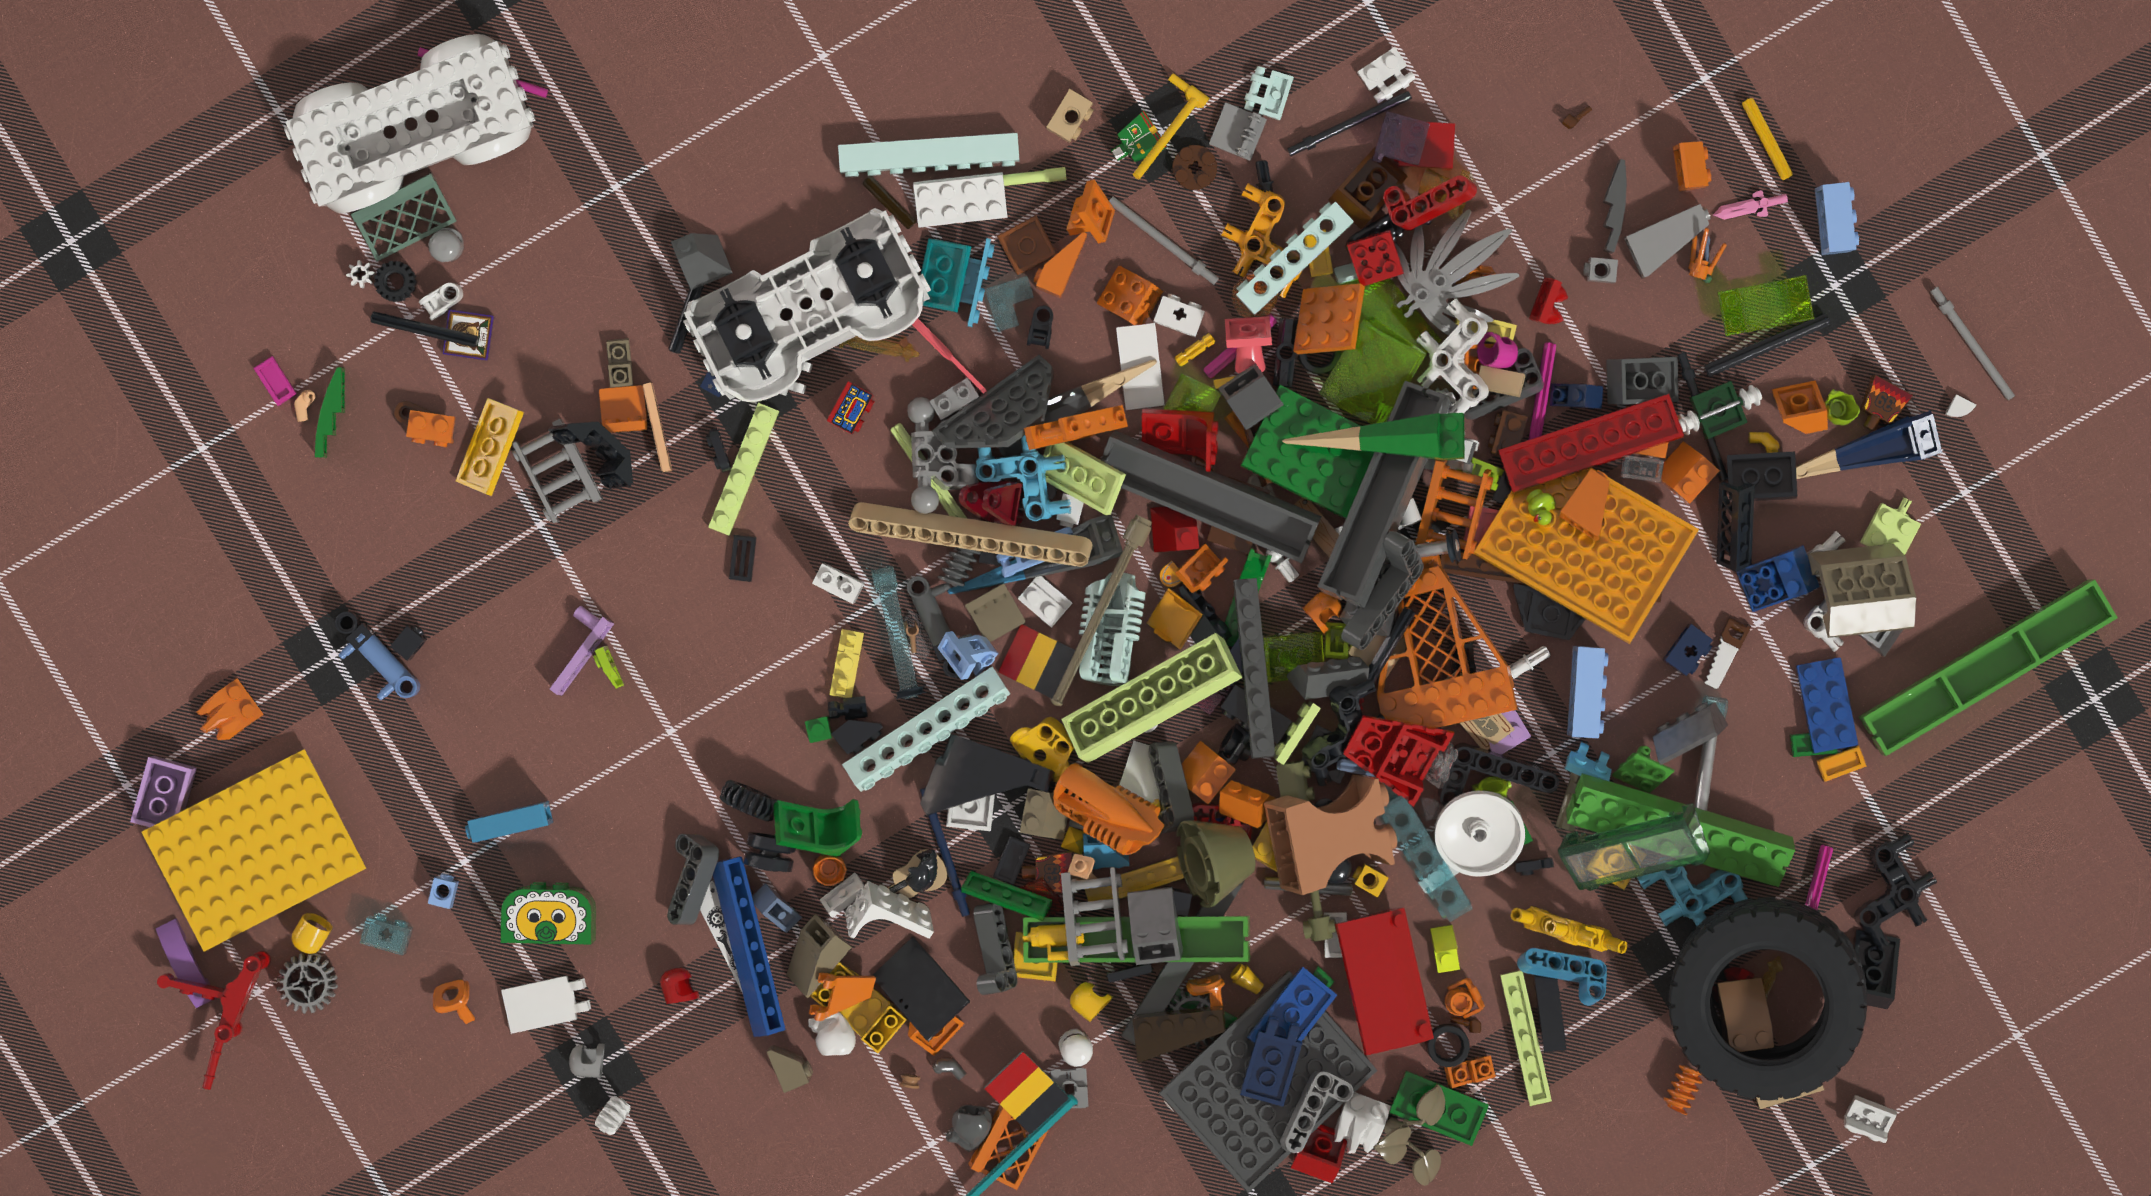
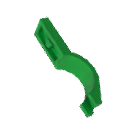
(1254, 567)

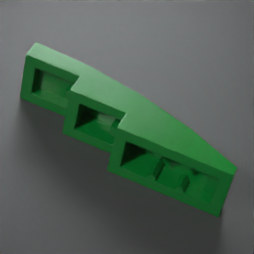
(333, 403)

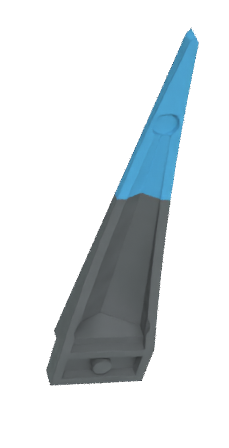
(1099, 531)

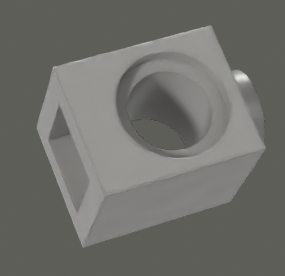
(1610, 267)

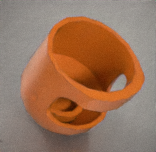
(1322, 608)

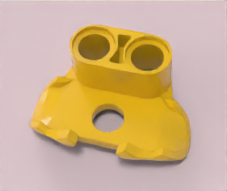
(1029, 740)

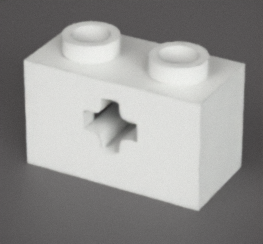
(1186, 325)

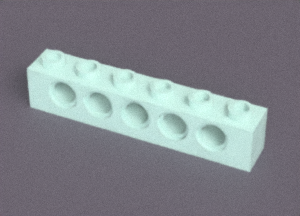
(1329, 212)

